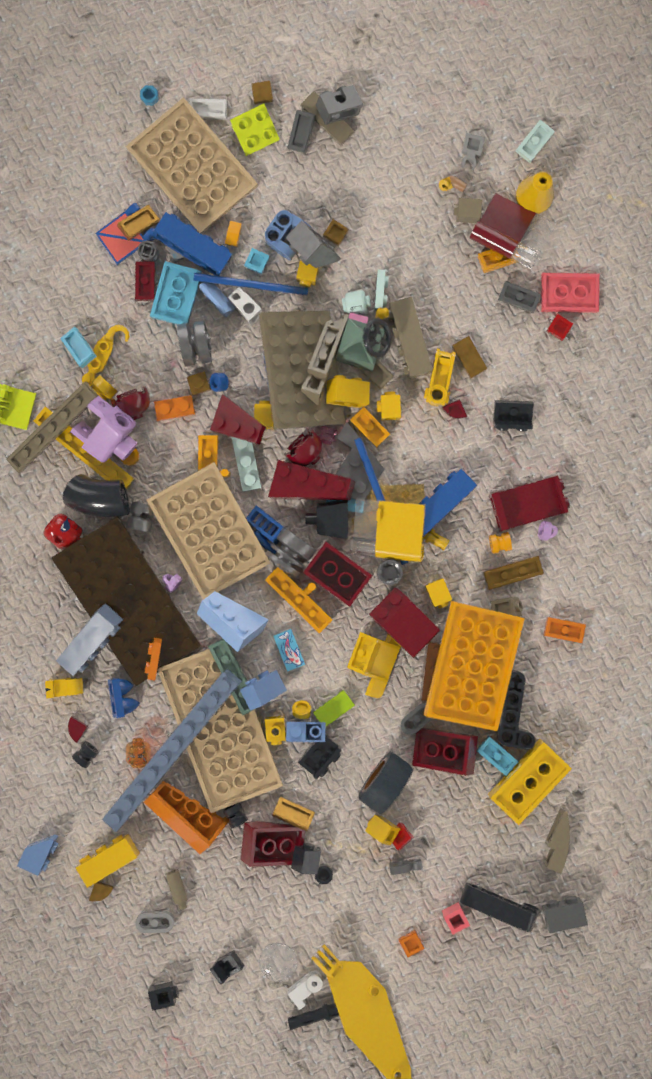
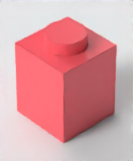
(455, 918)

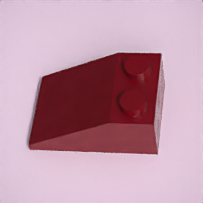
(404, 622)
(445, 751)
(270, 843)

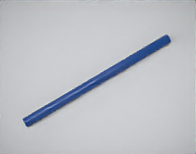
(371, 474)

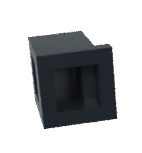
(159, 1000)

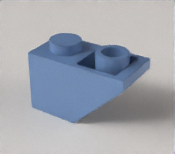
(305, 732)
(36, 855)

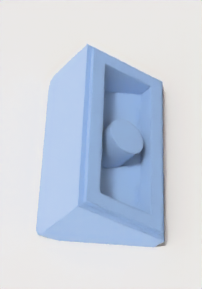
(217, 298)

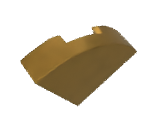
(100, 891)

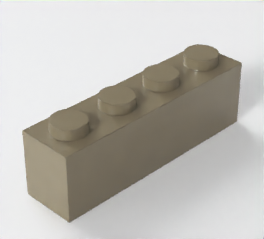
(410, 338)

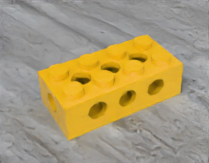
(531, 794)

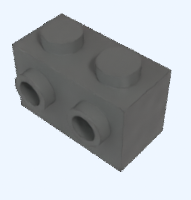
(564, 914)

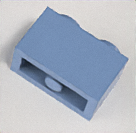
(263, 689)

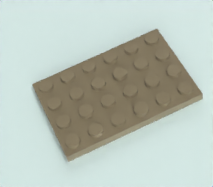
(288, 348)

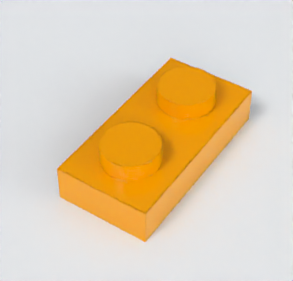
(492, 260)
(370, 427)

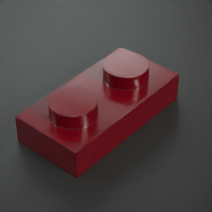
(145, 280)

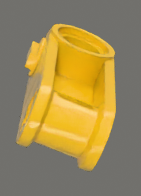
(440, 377)

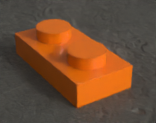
(174, 408)
(564, 630)
(154, 651)

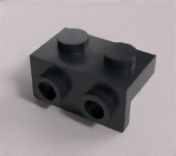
(513, 415)
(320, 756)

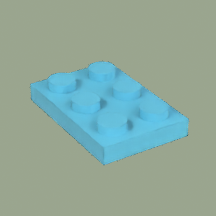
(175, 294)

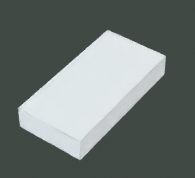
(210, 108)

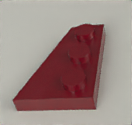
(236, 423)

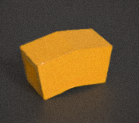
(233, 234)

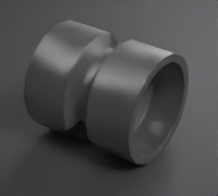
(137, 523)
(389, 572)

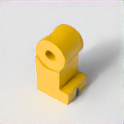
(63, 687)

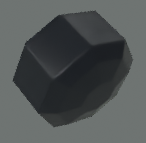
(324, 874)

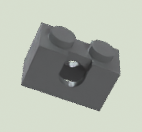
(339, 104)

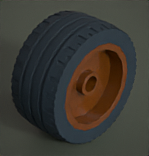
(385, 783)

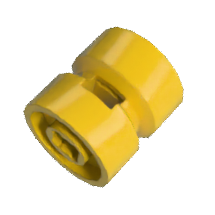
(103, 388)

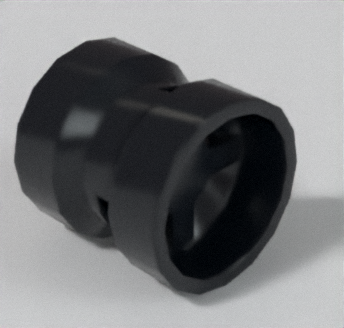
(85, 754)
(235, 815)

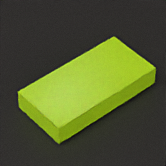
(334, 708)

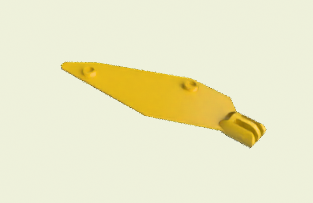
(366, 1014)

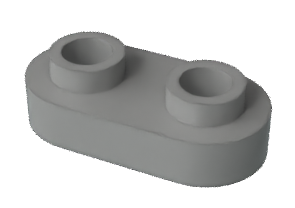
(155, 922)

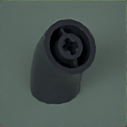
(96, 496)

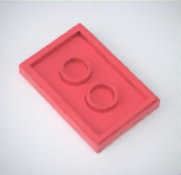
(570, 292)

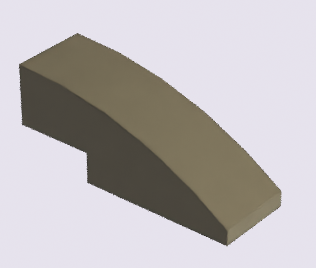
(558, 841)

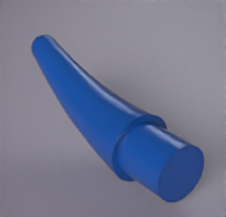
(264, 543)

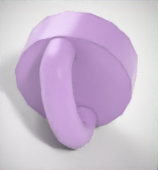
(545, 530)
(174, 582)

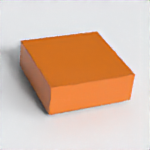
(411, 943)

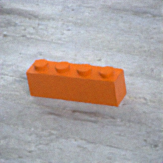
(186, 816)

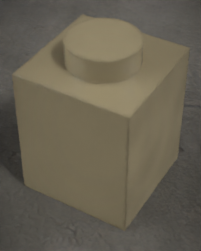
(468, 210)

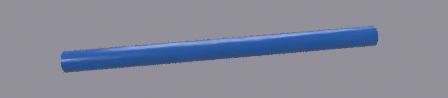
(250, 284)

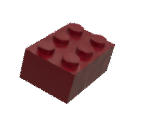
(337, 574)

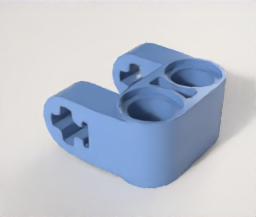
(282, 231)

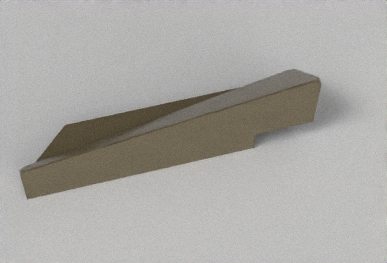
(323, 358)

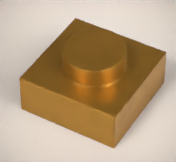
(198, 383)

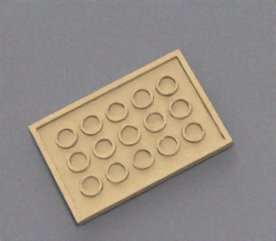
(192, 166)
(208, 530)

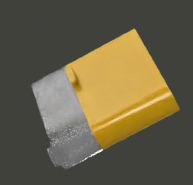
(388, 530)

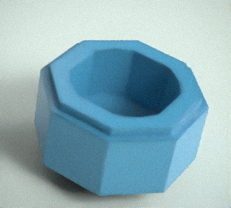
(149, 95)

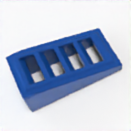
(253, 514)

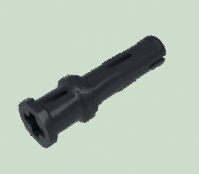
(326, 1013)

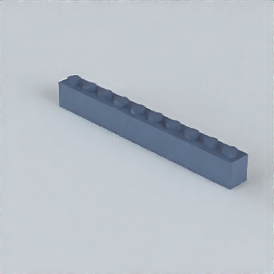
(171, 750)

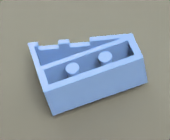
(231, 620)

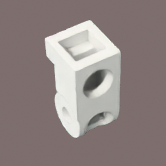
(245, 305)
(304, 987)

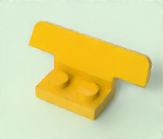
(374, 659)

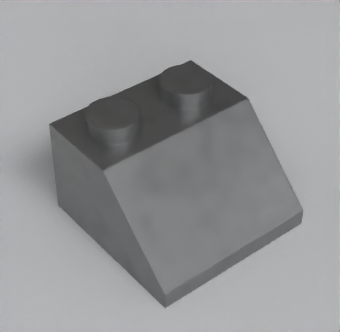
(311, 246)

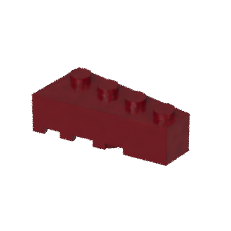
(301, 482)

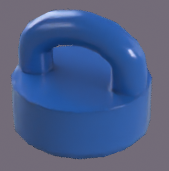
(219, 382)

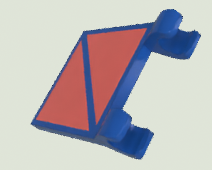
(116, 242)

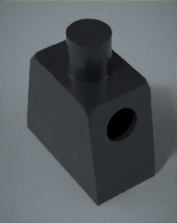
(330, 519)

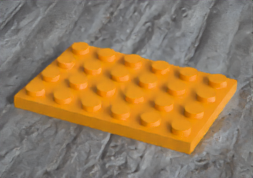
(474, 666)

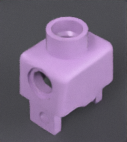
(109, 435)

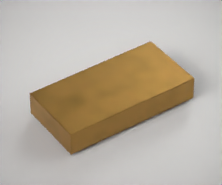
(138, 222)
(469, 357)
(293, 814)

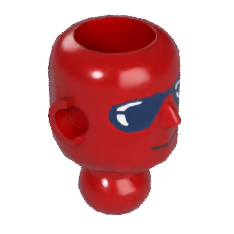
(62, 531)

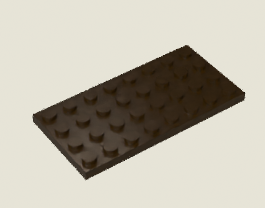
(114, 572)

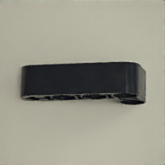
(515, 708)
(499, 907)

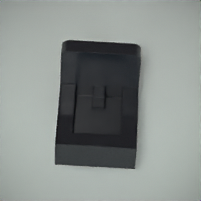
(226, 966)

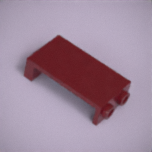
(529, 503)

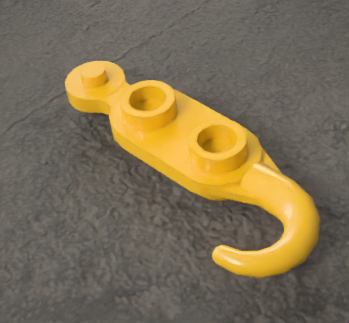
(103, 351)

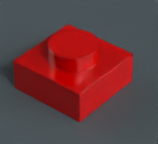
(559, 327)
(403, 837)

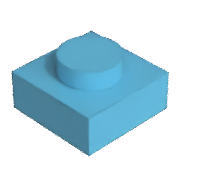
(257, 261)

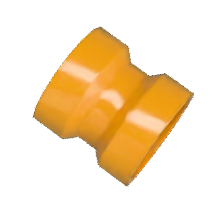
(500, 543)

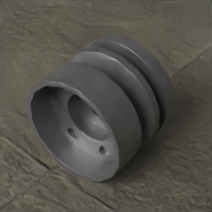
(290, 552)

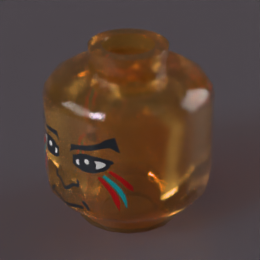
(138, 753)

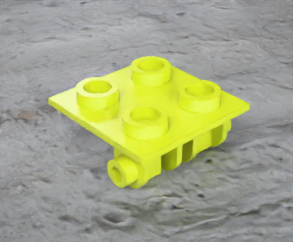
(254, 129)
(15, 406)

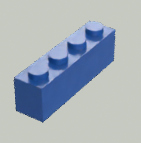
(192, 244)
(446, 498)

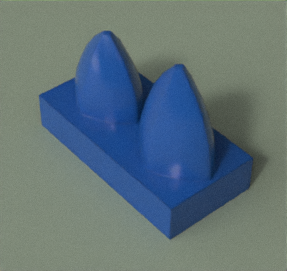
(120, 705)

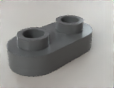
(417, 718)

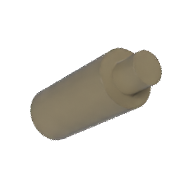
(177, 888)

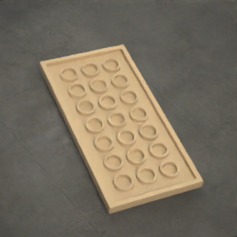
(232, 748)

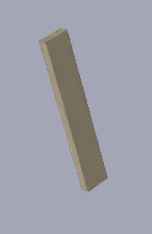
(52, 427)

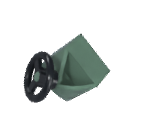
(362, 343)

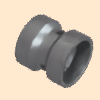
(148, 255)

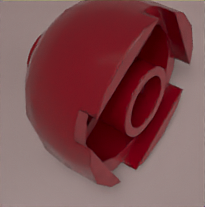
(133, 402)
(305, 449)

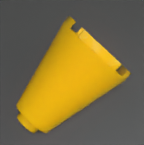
(536, 192)

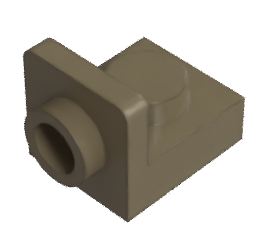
(508, 606)

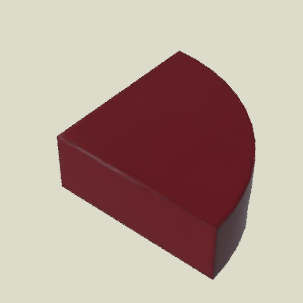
(455, 410)
(76, 728)

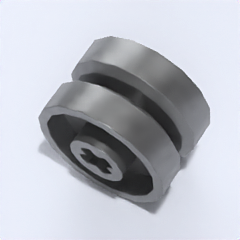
(194, 343)

